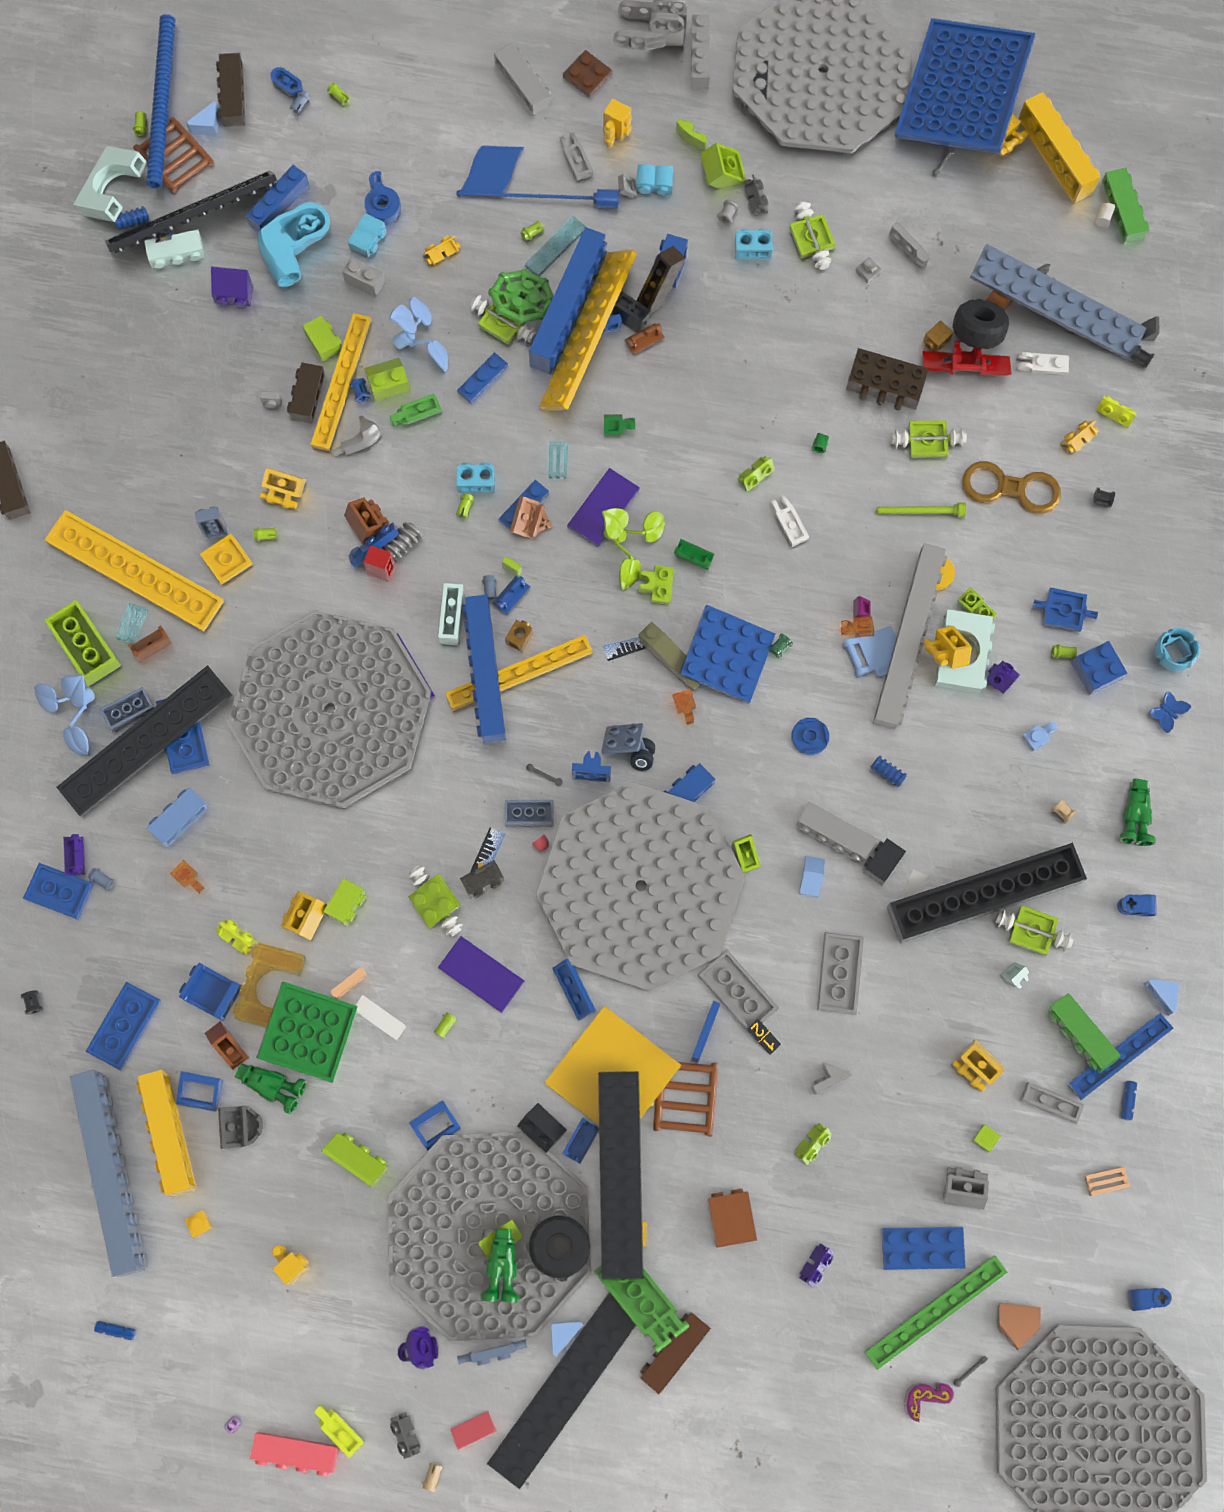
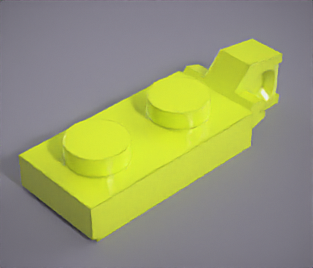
(339, 1431)

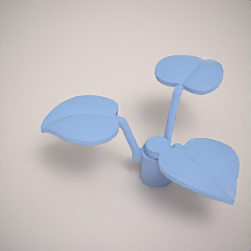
(404, 318)
(79, 695)

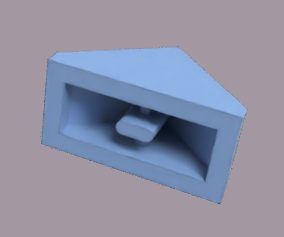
(205, 121)
(812, 876)
(1165, 994)
(562, 1334)

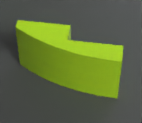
(686, 131)
(973, 603)

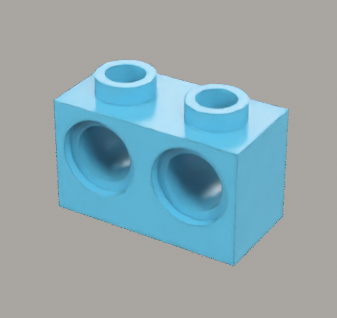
(753, 249)
(475, 483)

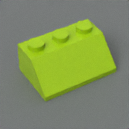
(355, 1159)

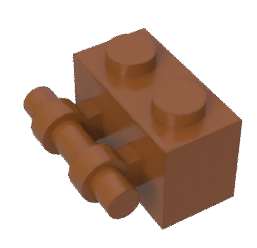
(365, 518)

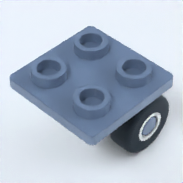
(629, 739)

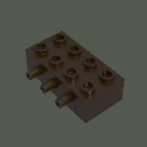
(886, 379)

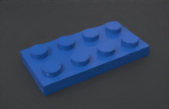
(923, 1248)

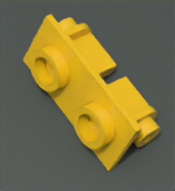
(434, 252)
(1073, 439)

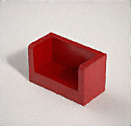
(379, 563)

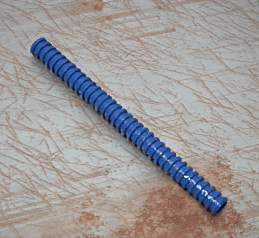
(160, 101)

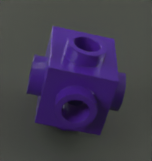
(1002, 676)

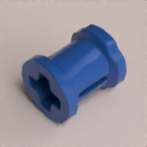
(360, 390)

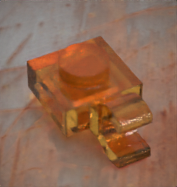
(860, 626)
(685, 703)
(186, 875)

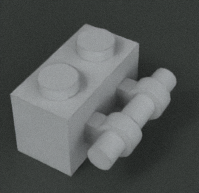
(966, 1188)

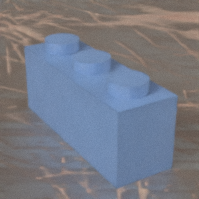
(177, 817)

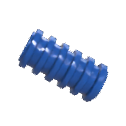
(132, 217)
(888, 771)

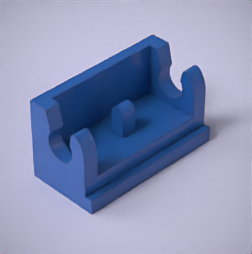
(581, 1141)

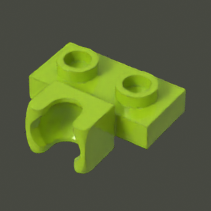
(658, 584)

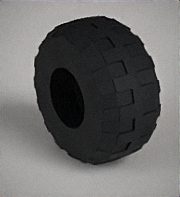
(980, 324)
(540, 1238)

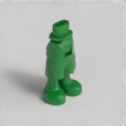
(1139, 812)
(269, 1083)
(503, 1265)

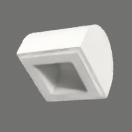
(1105, 215)

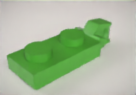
(416, 411)

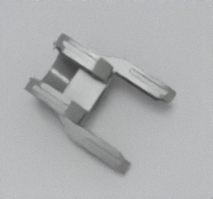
(665, 27)

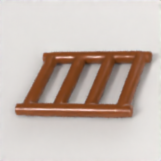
(196, 148)
(709, 1109)

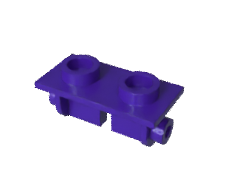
(74, 855)
(814, 1272)

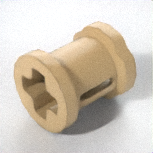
(1064, 811)

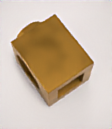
(937, 337)
(519, 643)

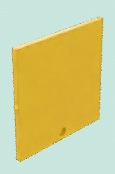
(610, 1047)

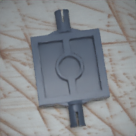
(500, 1352)

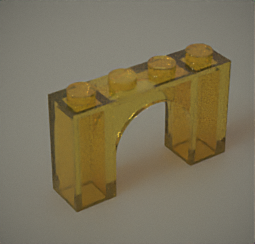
(265, 959)

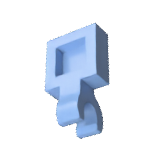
(1038, 736)

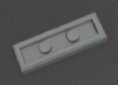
(1052, 1102)

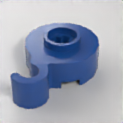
(380, 196)

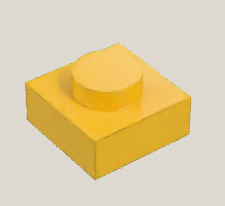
(198, 1224)

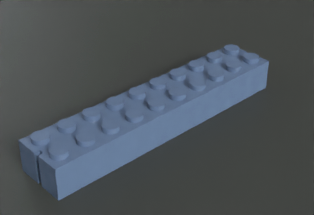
(107, 1173)

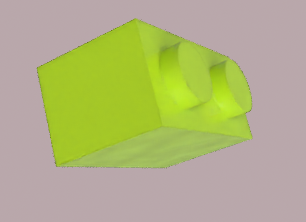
(321, 338)
(345, 901)

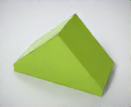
(746, 853)

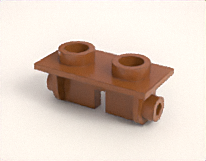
(644, 338)

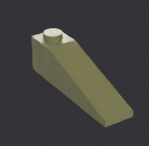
(665, 650)

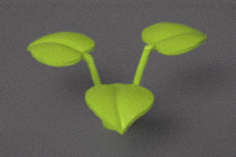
(617, 519)

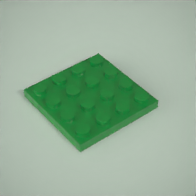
(307, 1032)

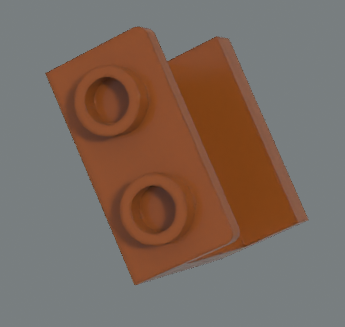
(732, 1218)

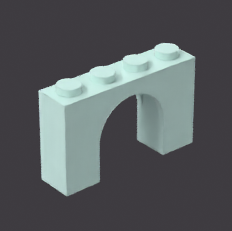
(112, 163)
(978, 630)

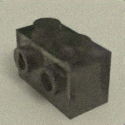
(482, 879)

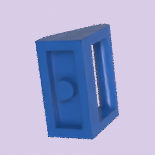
(203, 1080)
(429, 1115)

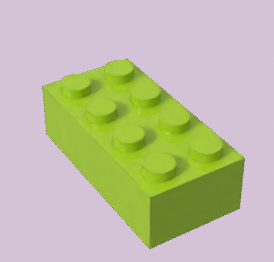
(82, 642)

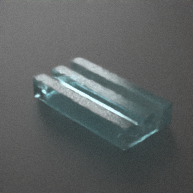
(557, 474)
(126, 638)

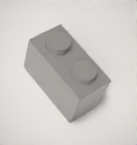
(363, 276)

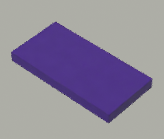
(609, 493)
(481, 974)

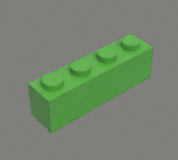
(1127, 210)
(1084, 1033)

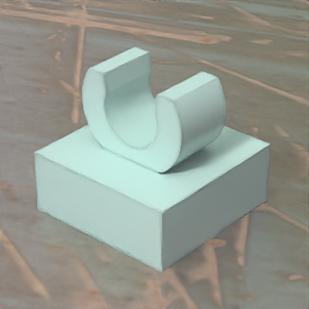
(1015, 974)

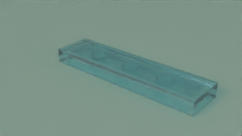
(555, 247)

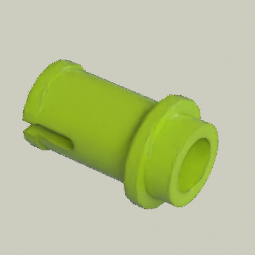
(338, 93)
(140, 122)
(529, 232)
(465, 503)
(264, 533)
(1063, 651)
(445, 1024)

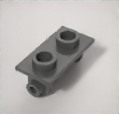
(754, 188)
(406, 1444)

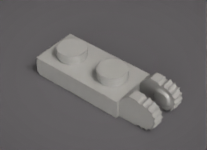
(576, 157)
(909, 244)

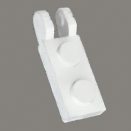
(1044, 363)
(790, 522)

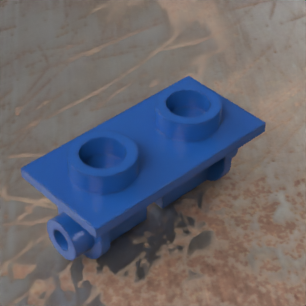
(511, 594)

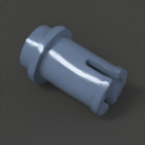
(301, 99)
(489, 586)
(100, 878)

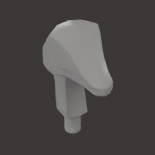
(367, 436)

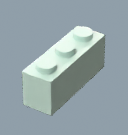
(181, 248)
(451, 614)

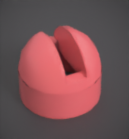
(541, 843)

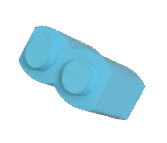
(654, 179)
(366, 235)

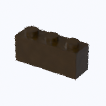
(306, 392)

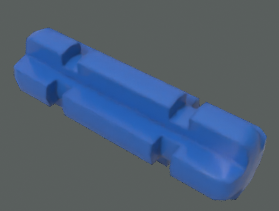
(1129, 1100)
(114, 1330)

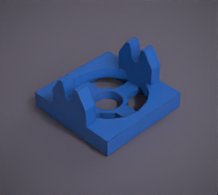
(591, 769)

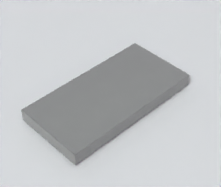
(840, 973)
(737, 990)

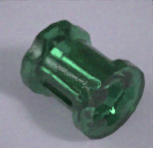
(780, 646)

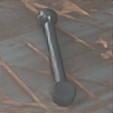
(951, 150)
(558, 781)
(957, 1382)

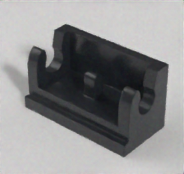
(631, 312)

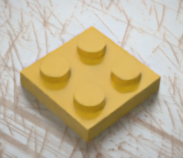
(226, 559)

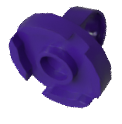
(420, 1348)

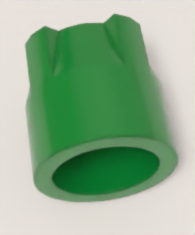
(820, 443)

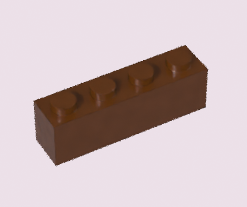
(674, 1355)

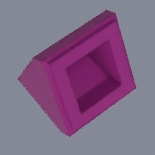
(861, 607)

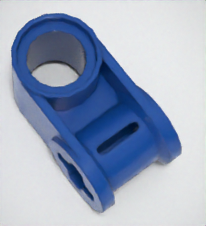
(1140, 905)
(1146, 1298)

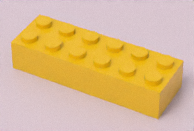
(1059, 147)
(166, 1133)

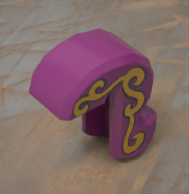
(924, 1392)

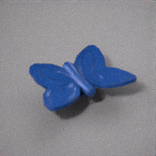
(1168, 710)

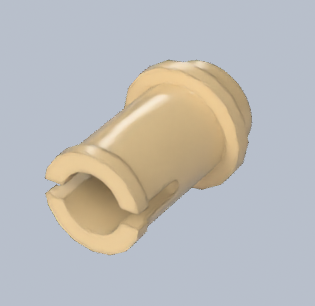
(432, 1477)

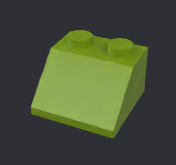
(723, 166)
(387, 379)

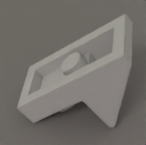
(834, 1076)

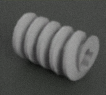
(406, 535)

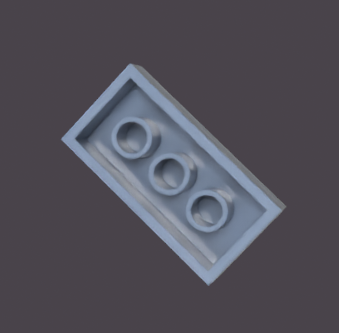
(211, 522)
(127, 709)
(529, 813)

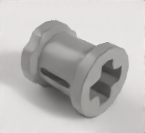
(727, 212)

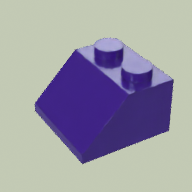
(231, 286)

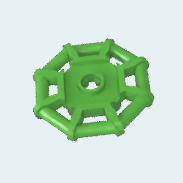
(517, 288)

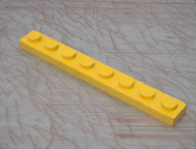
(341, 382)
(525, 670)

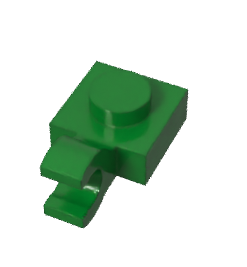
(614, 424)

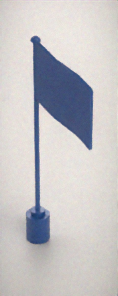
(494, 169)

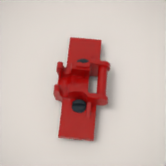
(966, 361)

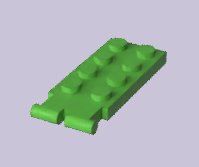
(646, 1308)

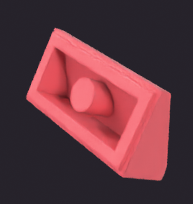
(473, 1430)

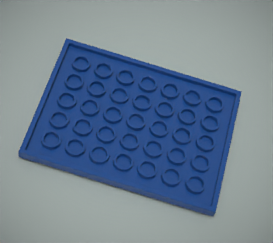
(965, 85)

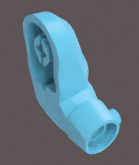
(288, 237)

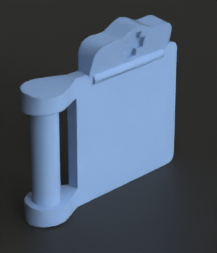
(875, 649)

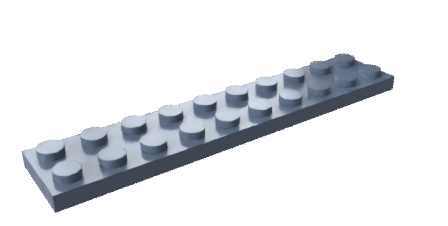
(1058, 302)

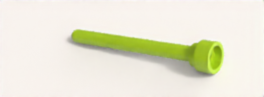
(958, 509)

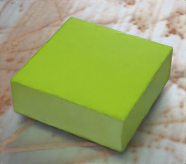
(511, 566)
(986, 1138)

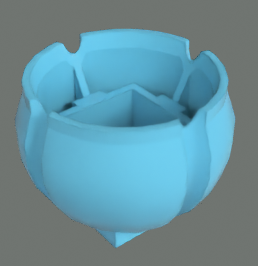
(1186, 644)

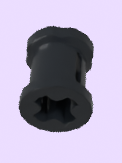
(1142, 356)
(1103, 497)
(36, 1006)

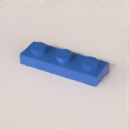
(482, 378)
(534, 491)
(385, 535)
(574, 989)

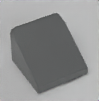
(1152, 329)

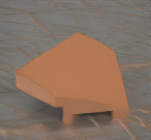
(529, 518)
(1019, 1322)

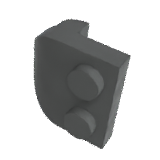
(238, 1126)

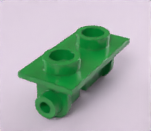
(694, 554)

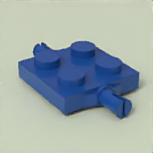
(1065, 609)

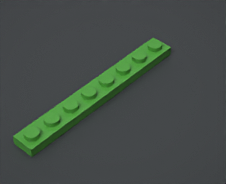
(935, 1312)

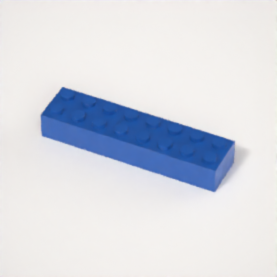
(567, 301)

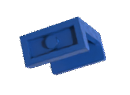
(210, 991)

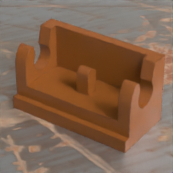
(150, 644)

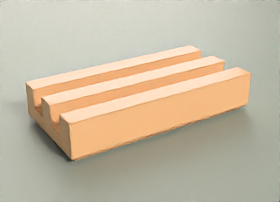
(349, 983)
(1123, 1177)

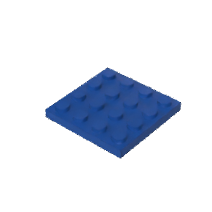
(727, 654)

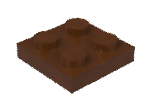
(587, 73)

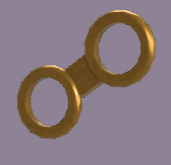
(1011, 486)

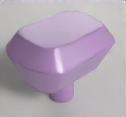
(232, 1424)

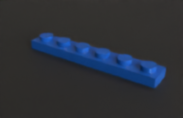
(1128, 1051)

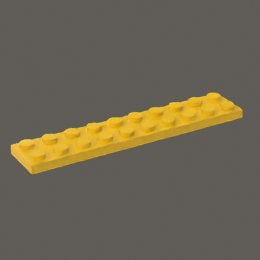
(587, 330)
(134, 570)

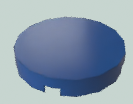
(810, 736)

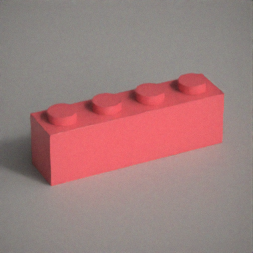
(294, 1452)

